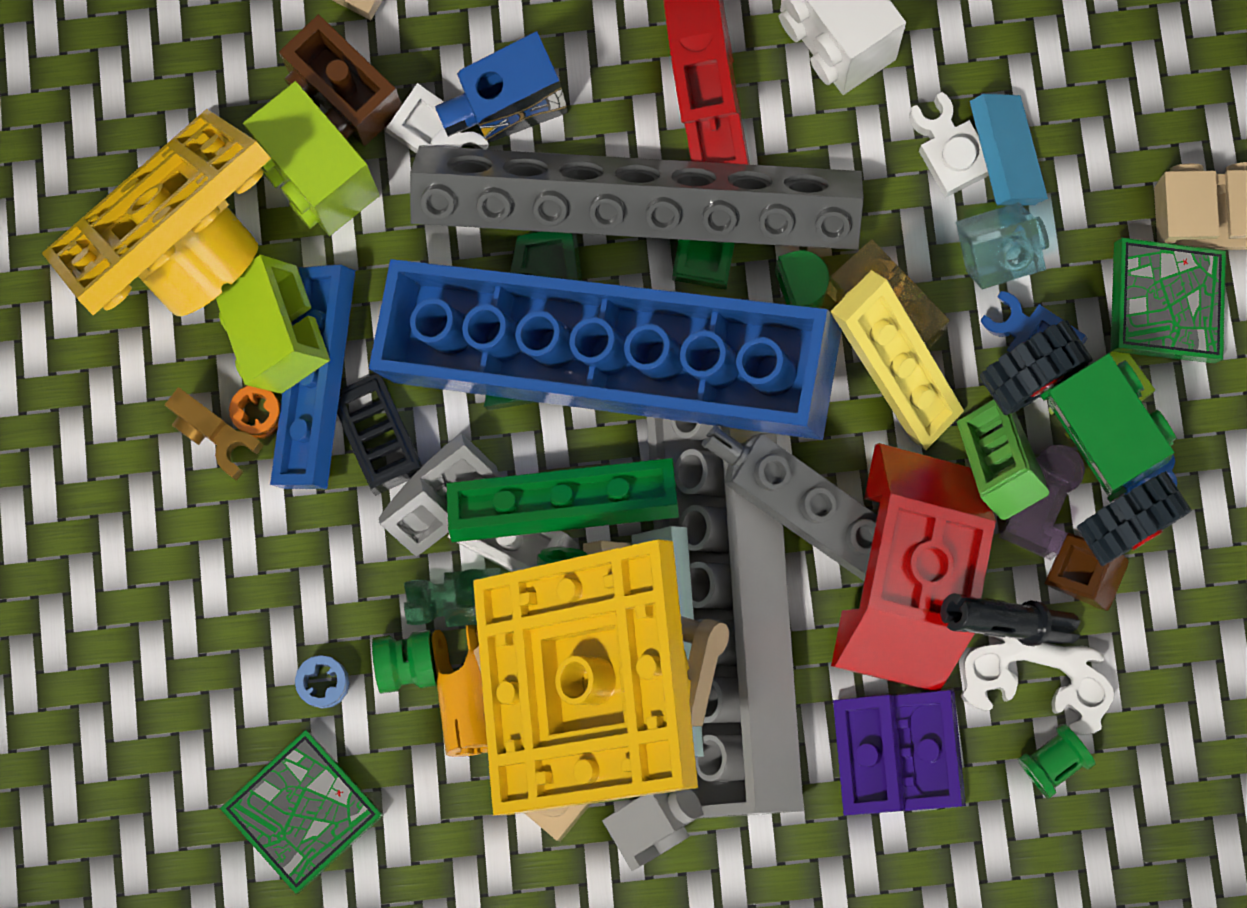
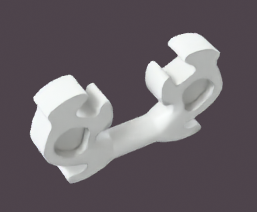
(1087, 693)

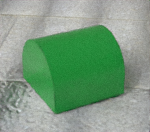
(802, 278)

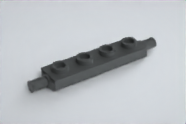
(797, 498)

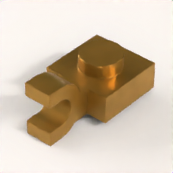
(199, 422)

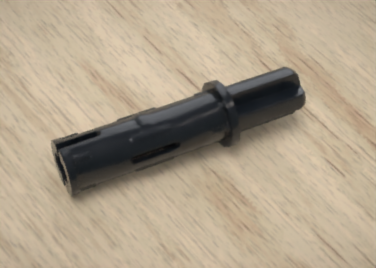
(1028, 623)

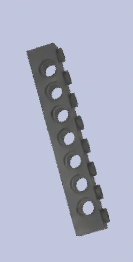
(636, 197)

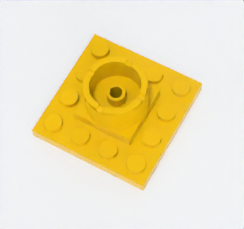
(167, 224)
(585, 680)

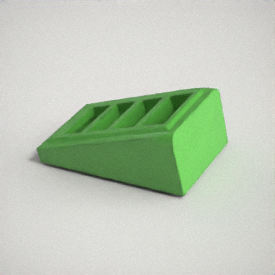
(1016, 485)

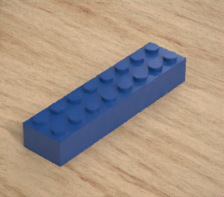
(608, 347)

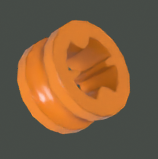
(240, 418)

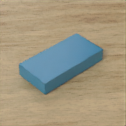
(1008, 149)

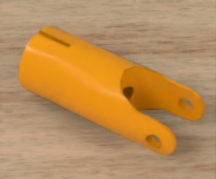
(460, 698)

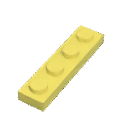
(897, 359)

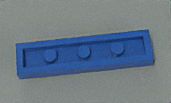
(311, 405)

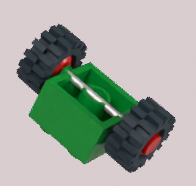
(1106, 425)

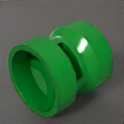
(391, 662)

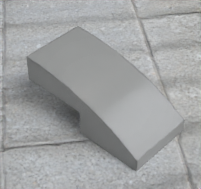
(419, 509)

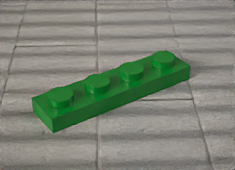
(561, 500)

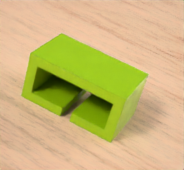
(258, 323)

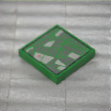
(1168, 300)
(301, 812)

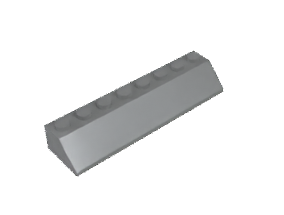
(742, 582)

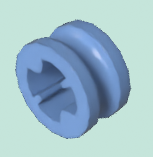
(333, 695)

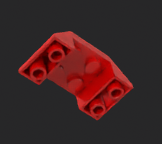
(925, 545)

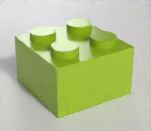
(312, 158)

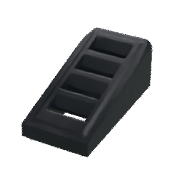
(395, 472)

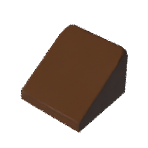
(1082, 576)

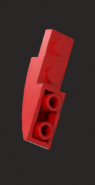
(706, 80)

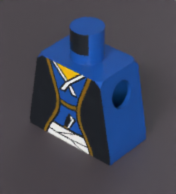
(506, 92)

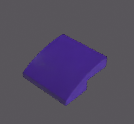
(899, 753)

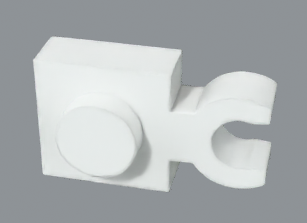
(420, 125)
(952, 151)

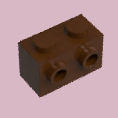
(341, 80)

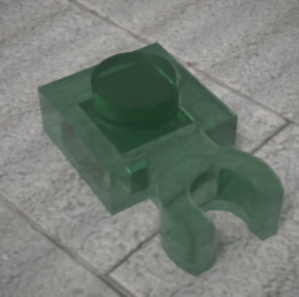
(451, 599)

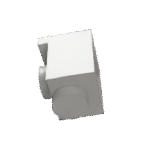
(652, 825)

